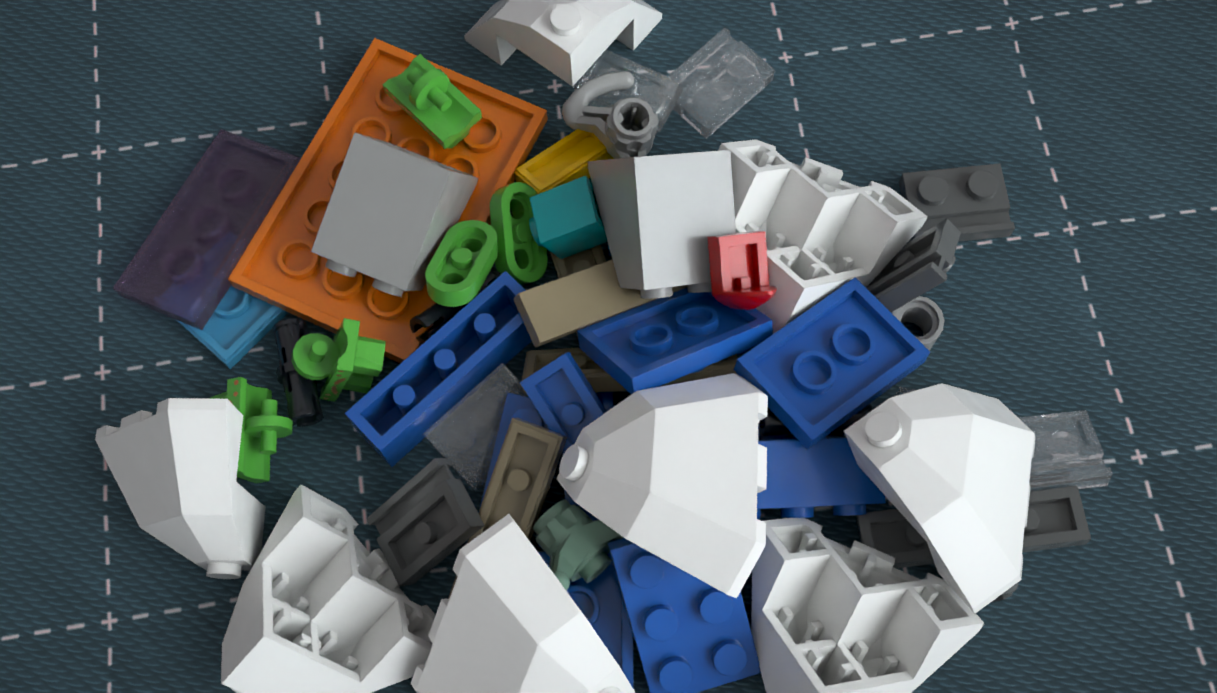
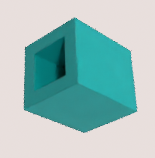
(567, 218)

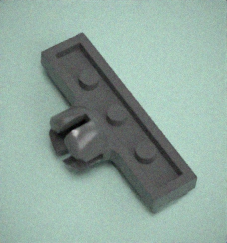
(1053, 522)

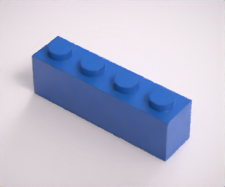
(441, 371)
(815, 477)

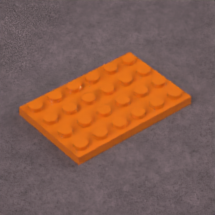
(279, 256)

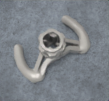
(624, 129)

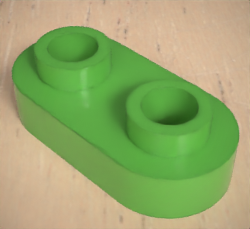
(515, 234)
(461, 263)

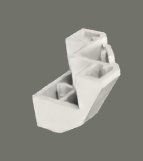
(561, 33)
(814, 225)
(679, 475)
(959, 477)
(183, 482)
(321, 611)
(848, 617)
(513, 627)

